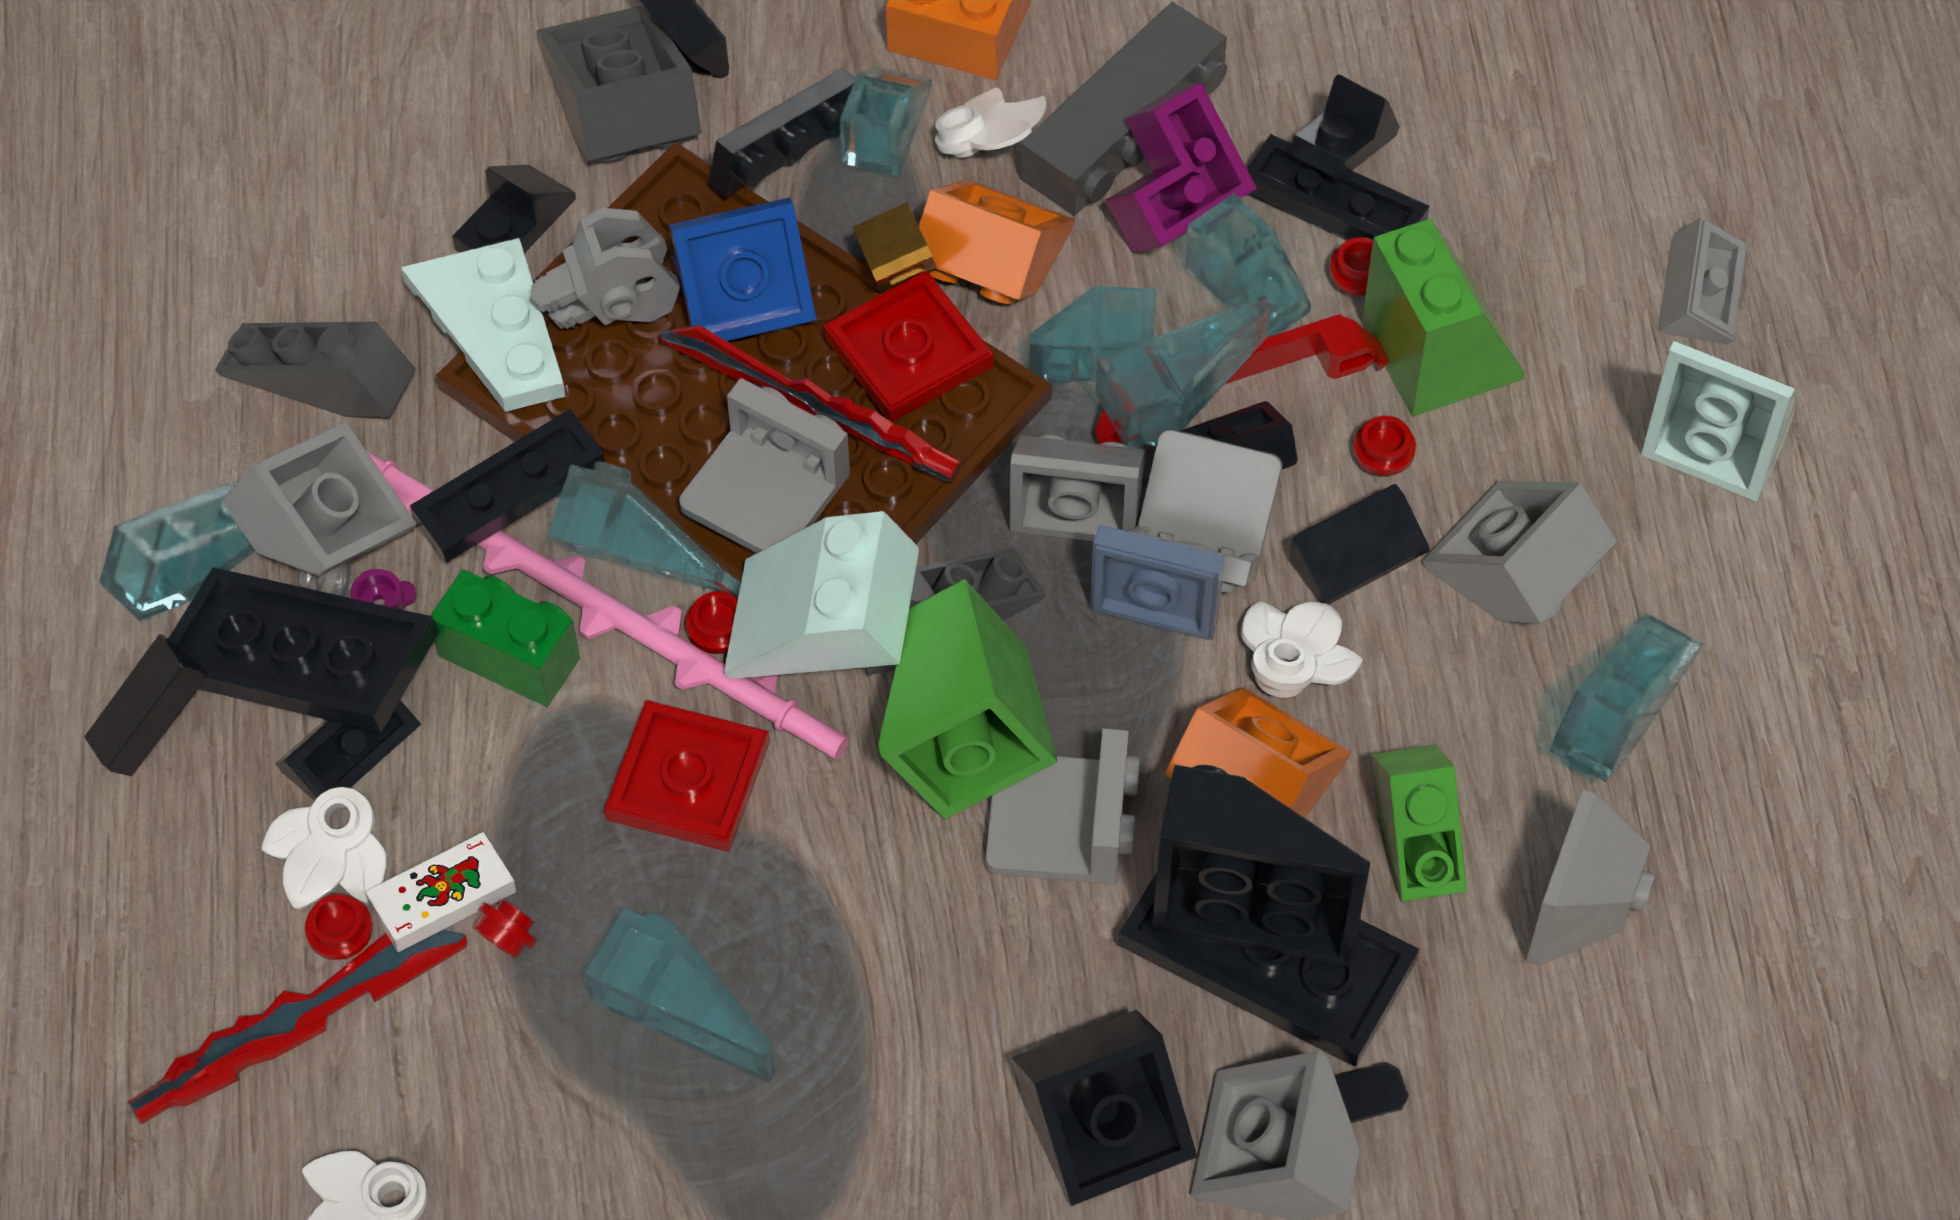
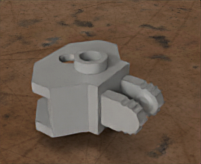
(609, 276)

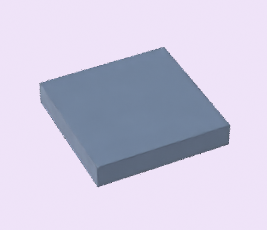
(1156, 582)

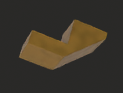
(894, 247)

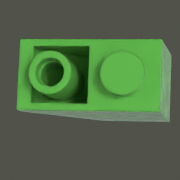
(1420, 821)

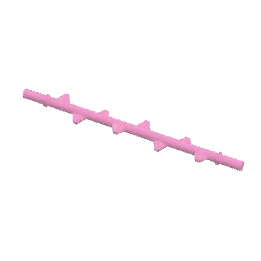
(656, 631)

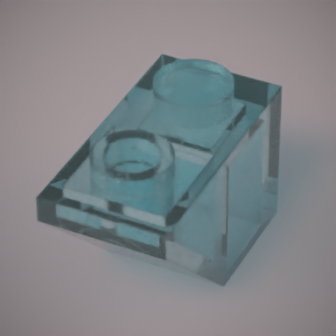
(882, 118)
(1242, 260)
(1091, 329)

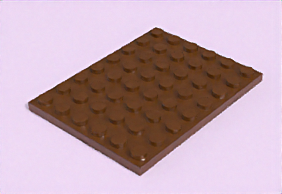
(670, 412)

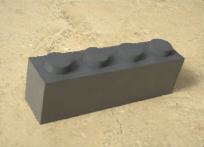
(1088, 139)

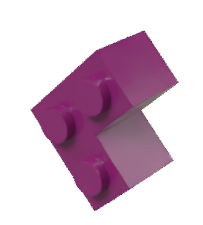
(1190, 166)

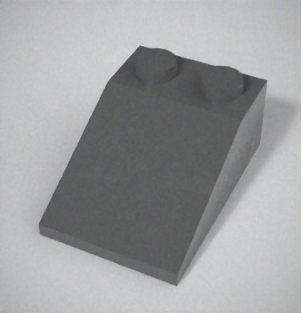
(621, 83)

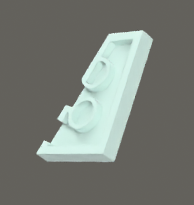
(488, 313)

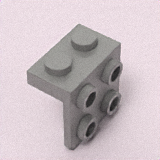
(768, 471)
(1211, 500)
(1067, 817)

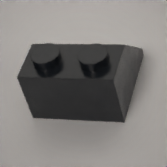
(1105, 1106)

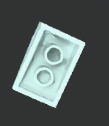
(1718, 421)
(825, 599)

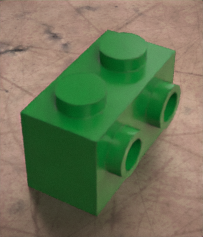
(506, 636)

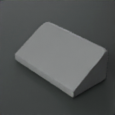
(1703, 283)

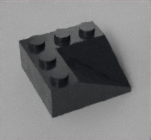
(1254, 871)

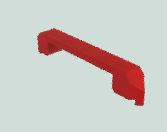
(1337, 341)

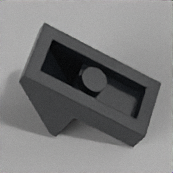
(1348, 131)
(519, 206)

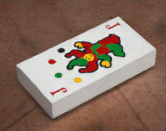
(440, 891)

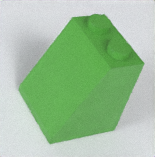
(1433, 321)
(963, 704)

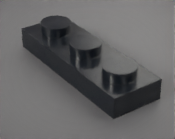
(780, 134)
(1348, 206)
(505, 485)

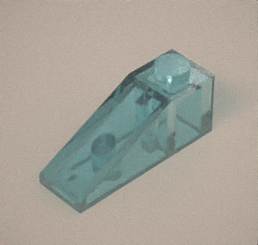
(1176, 374)
(622, 524)
(170, 551)
(1623, 697)
(665, 985)

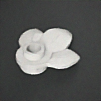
(987, 123)
(1297, 647)
(324, 856)
(356, 1185)

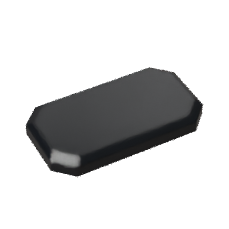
(1372, 1091)

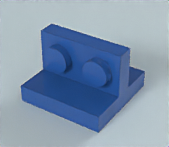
(743, 270)

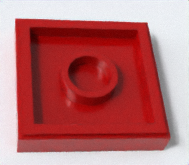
(908, 346)
(687, 775)

